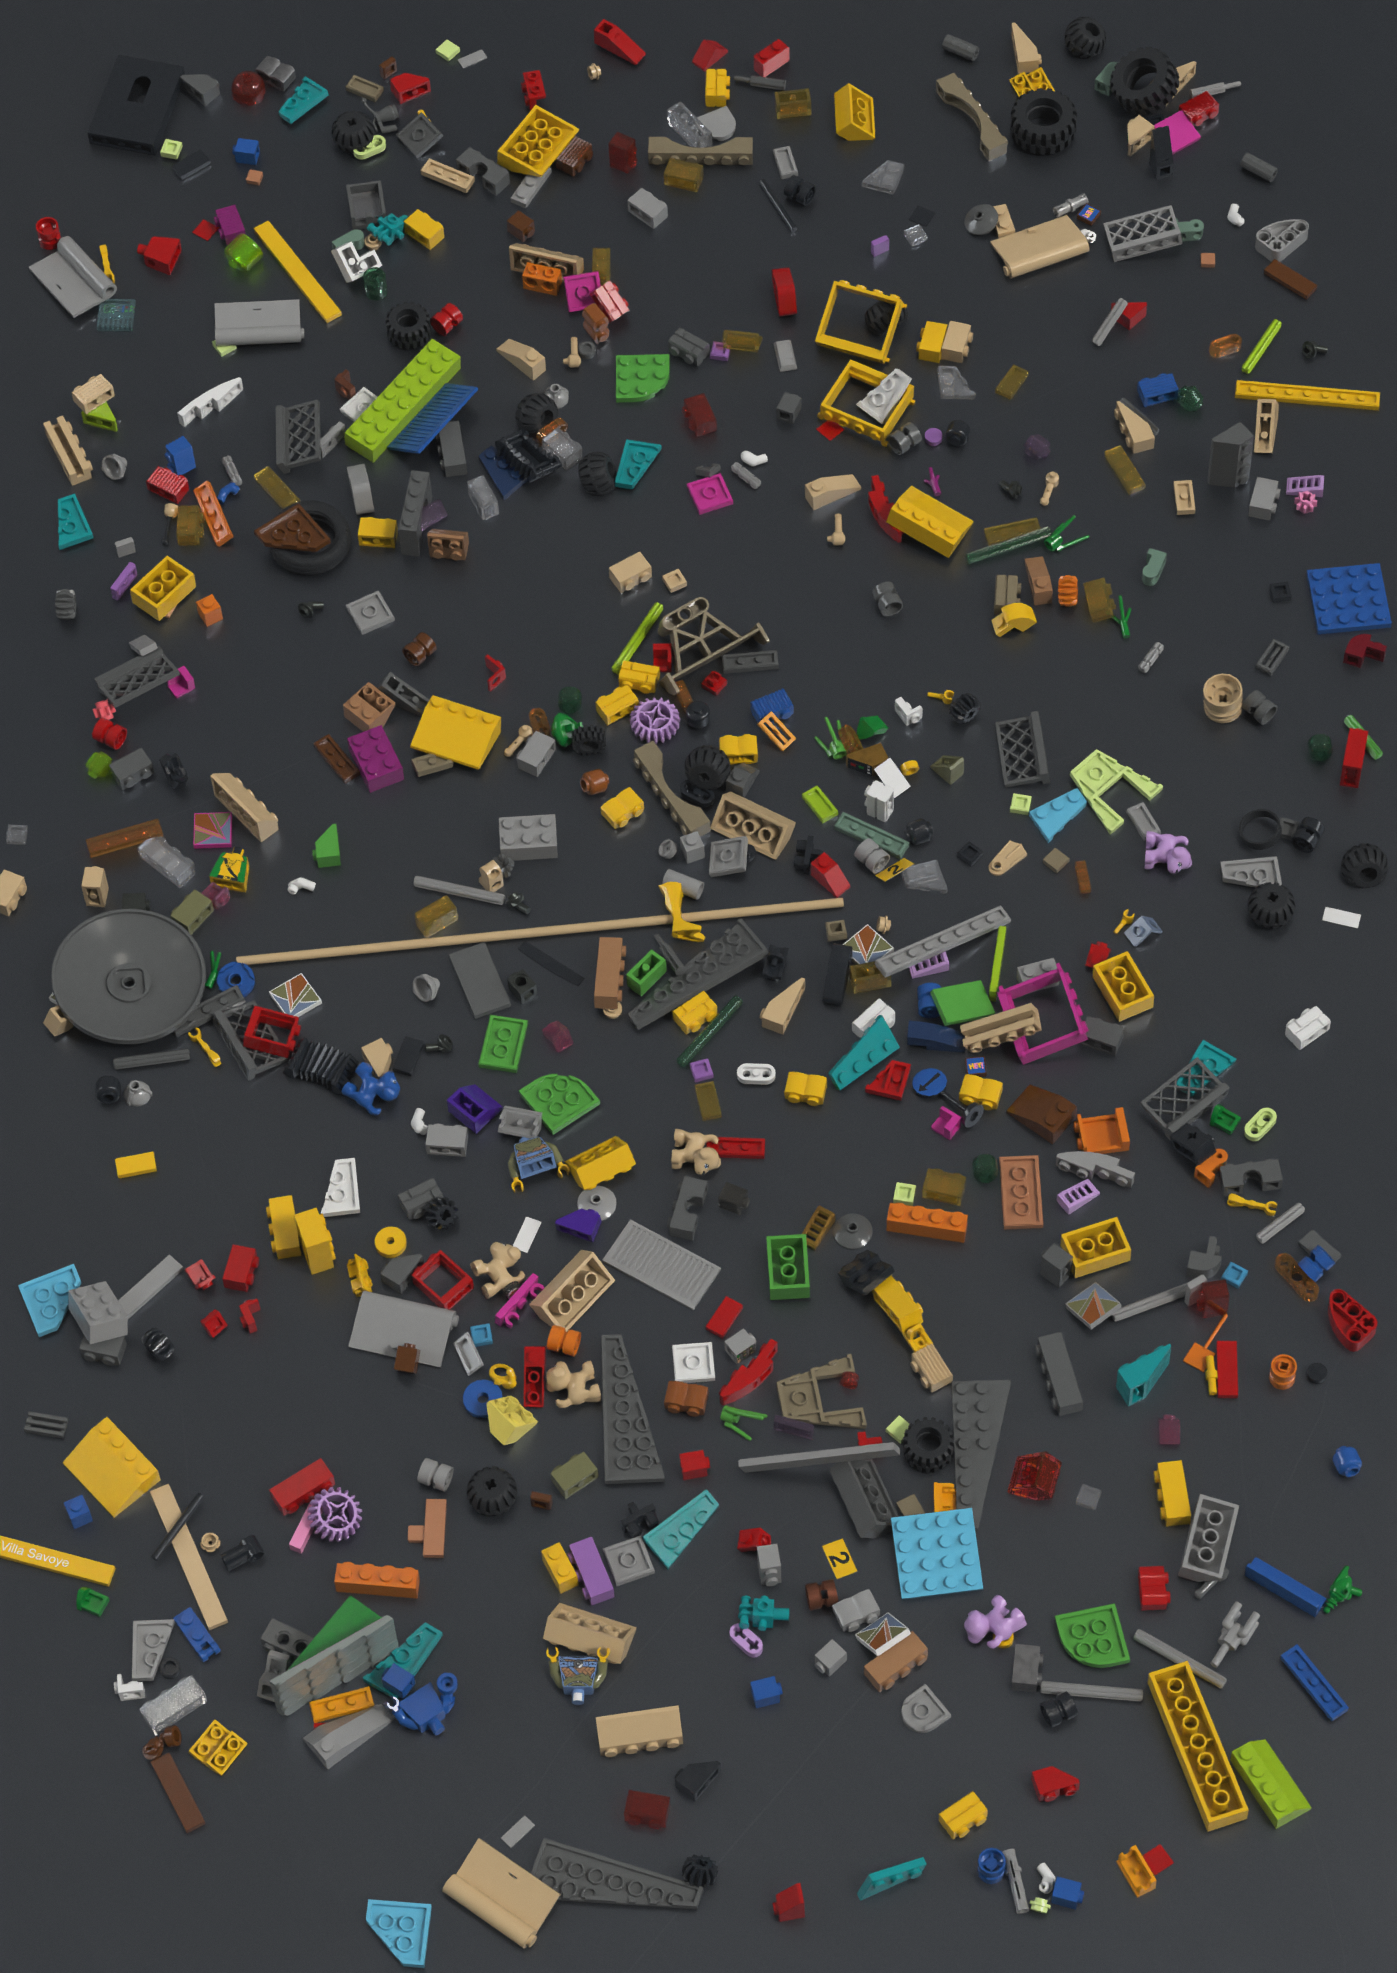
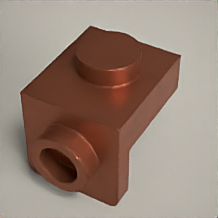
(343, 385)

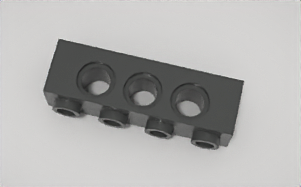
(278, 1631)

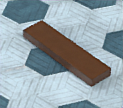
(178, 1792)

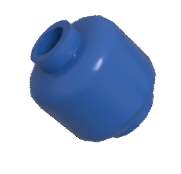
(1347, 1461)

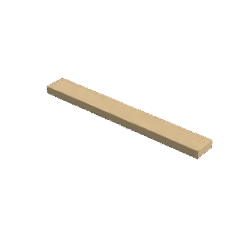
(189, 1559)

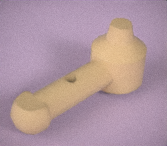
(573, 359)
(1051, 481)
(837, 537)
(524, 732)

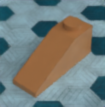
(1039, 580)

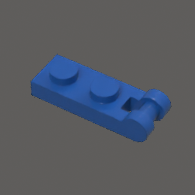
(196, 1634)

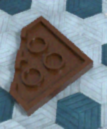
(293, 531)

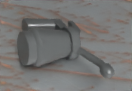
(386, 114)

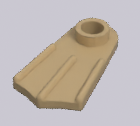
(1007, 858)

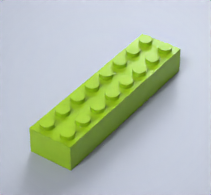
(402, 400)

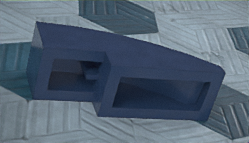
(935, 1037)

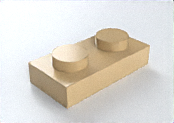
(1004, 225)
(1184, 497)

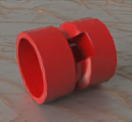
(48, 233)
(446, 319)
(108, 733)

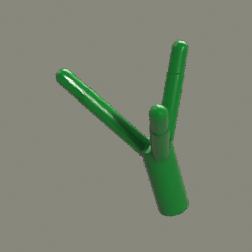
(1124, 618)
(214, 973)

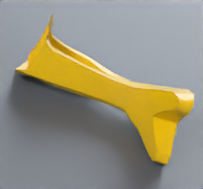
(681, 929)

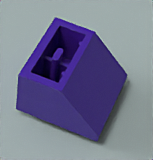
(473, 1107)

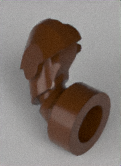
(154, 1748)

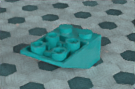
(1139, 1377)

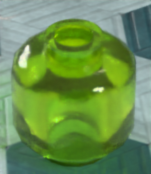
(98, 765)

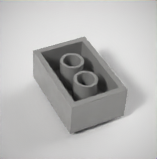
(528, 837)
(98, 1312)

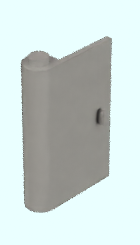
(76, 275)
(258, 322)
(390, 1322)

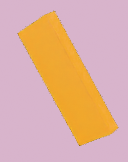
(341, 1704)

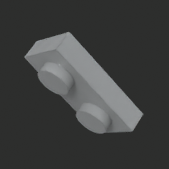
(332, 438)

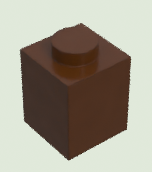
(520, 226)
(407, 1358)

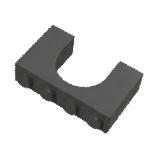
(417, 496)

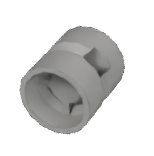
(870, 855)
(435, 1474)

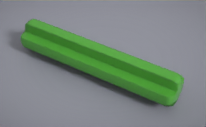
(1371, 746)

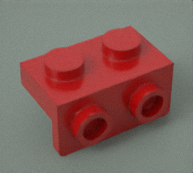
(533, 88)

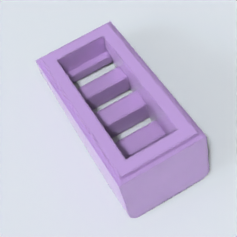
(1316, 480)
(936, 968)
(1062, 1198)

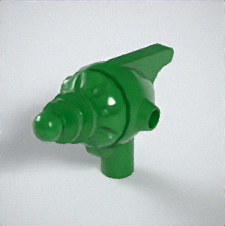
(1341, 1590)

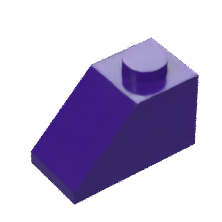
(580, 1224)

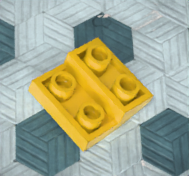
(1036, 79)
(217, 1748)

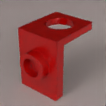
(497, 668)

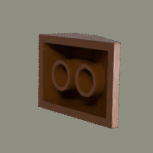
(1043, 1112)

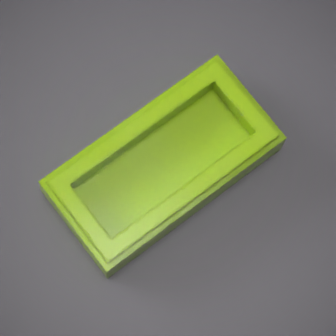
(820, 804)

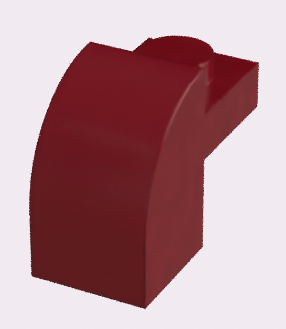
(1362, 647)

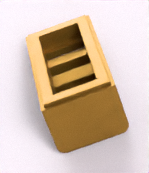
(823, 1217)

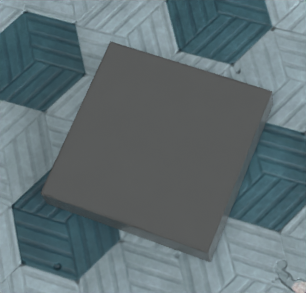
(419, 135)

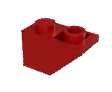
(1052, 1782)

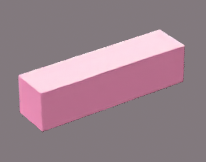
(302, 1533)

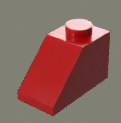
(409, 86)
(829, 875)
(789, 1903)

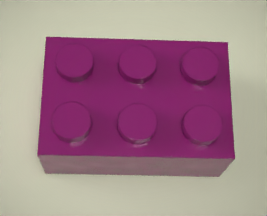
(375, 758)

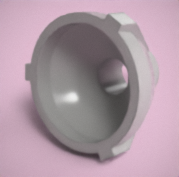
(560, 396)
(114, 466)
(425, 987)
(137, 1096)

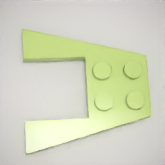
(1101, 772)

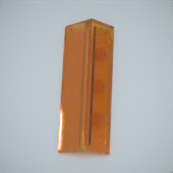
(123, 838)

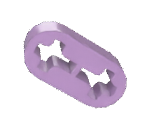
(743, 1643)

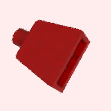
(161, 253)

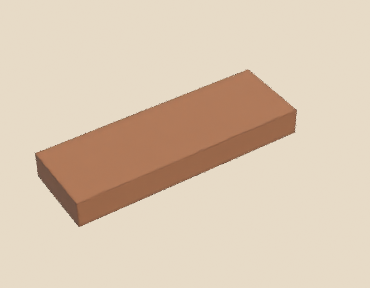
(434, 1528)

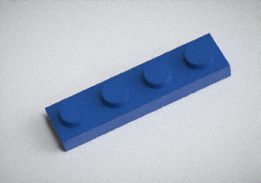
(1314, 1682)

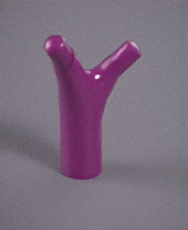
(933, 482)

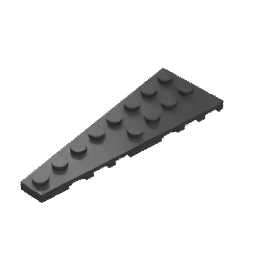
(723, 959)
(976, 1428)
(628, 1442)
(599, 1879)

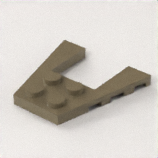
(802, 1402)

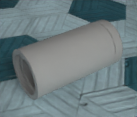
(690, 886)

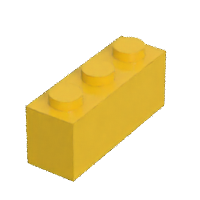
(283, 1227)
(898, 1304)
(1172, 1493)

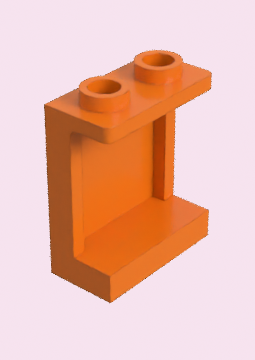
(1102, 1133)

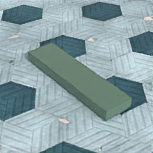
(861, 831)

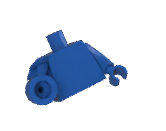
(423, 1708)

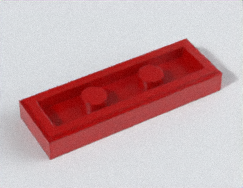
(739, 1147)
(1227, 1369)

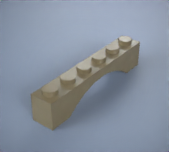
(953, 92)
(734, 152)
(689, 817)

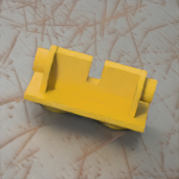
(358, 1268)

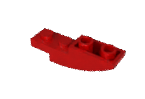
(881, 508)
(747, 1379)

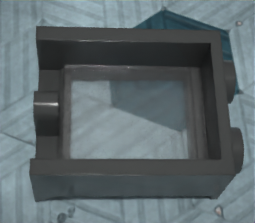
(366, 203)

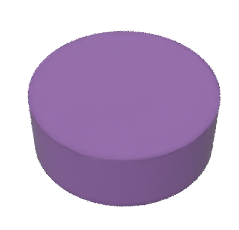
(933, 436)

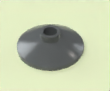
(983, 224)
(852, 1238)

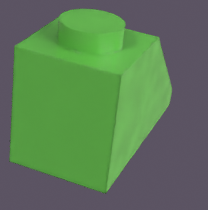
(327, 848)

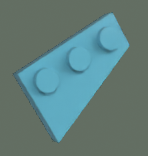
(1058, 812)

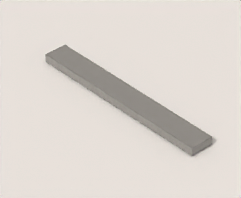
(942, 941)
(819, 1457)

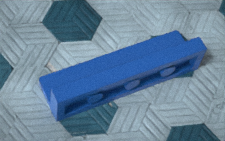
(1285, 1586)

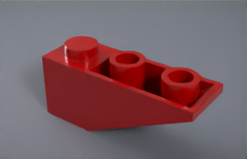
(616, 41)
(534, 1375)

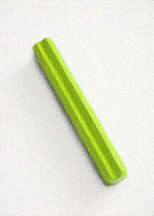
(1261, 346)

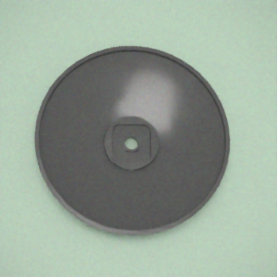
(123, 948)

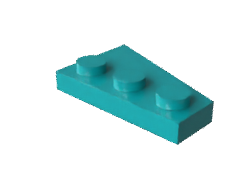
(303, 100)

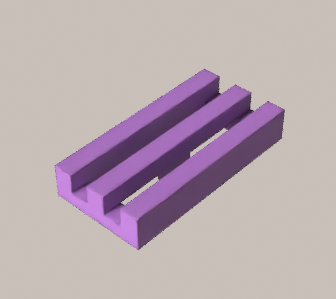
(123, 581)

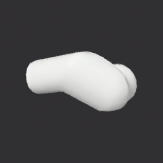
(753, 460)
(300, 883)

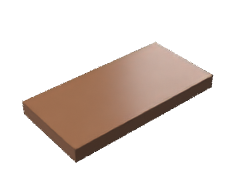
(1021, 1192)

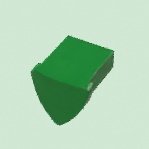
(870, 726)
(1224, 1119)
(91, 1601)

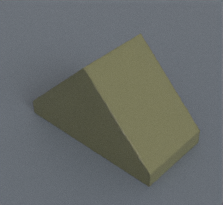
(949, 768)

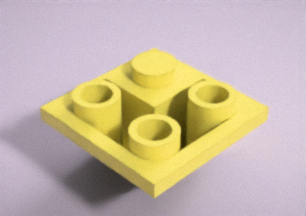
(509, 1419)

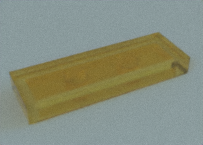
(1125, 470)
(276, 487)
(1010, 530)

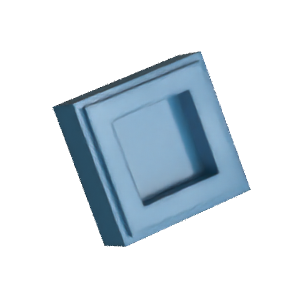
(1234, 1275)
(481, 1335)

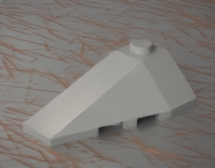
(342, 1736)

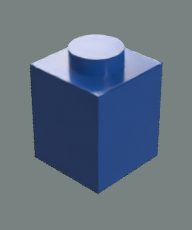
(246, 151)
(78, 1511)
(398, 1680)
(766, 1691)
(1067, 1893)

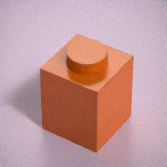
(209, 610)

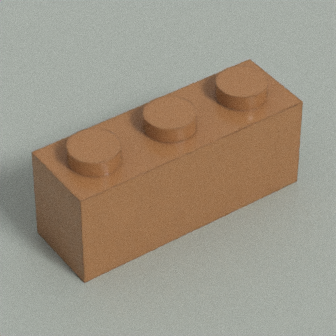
(896, 1662)

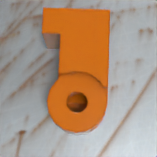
(1206, 1171)

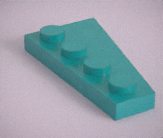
(679, 1529)

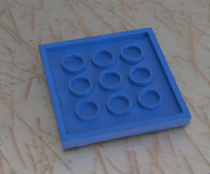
(1348, 598)

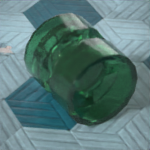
(375, 283)

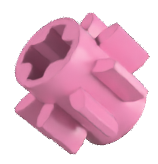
(1305, 502)

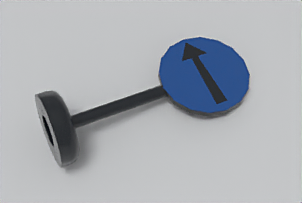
(933, 1082)

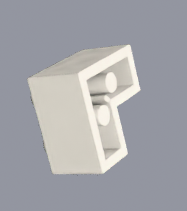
(351, 264)

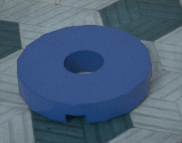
(234, 969)
(478, 1389)

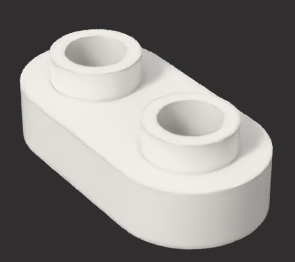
(756, 1073)

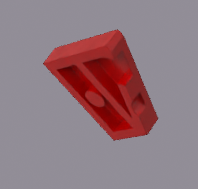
(891, 1081)

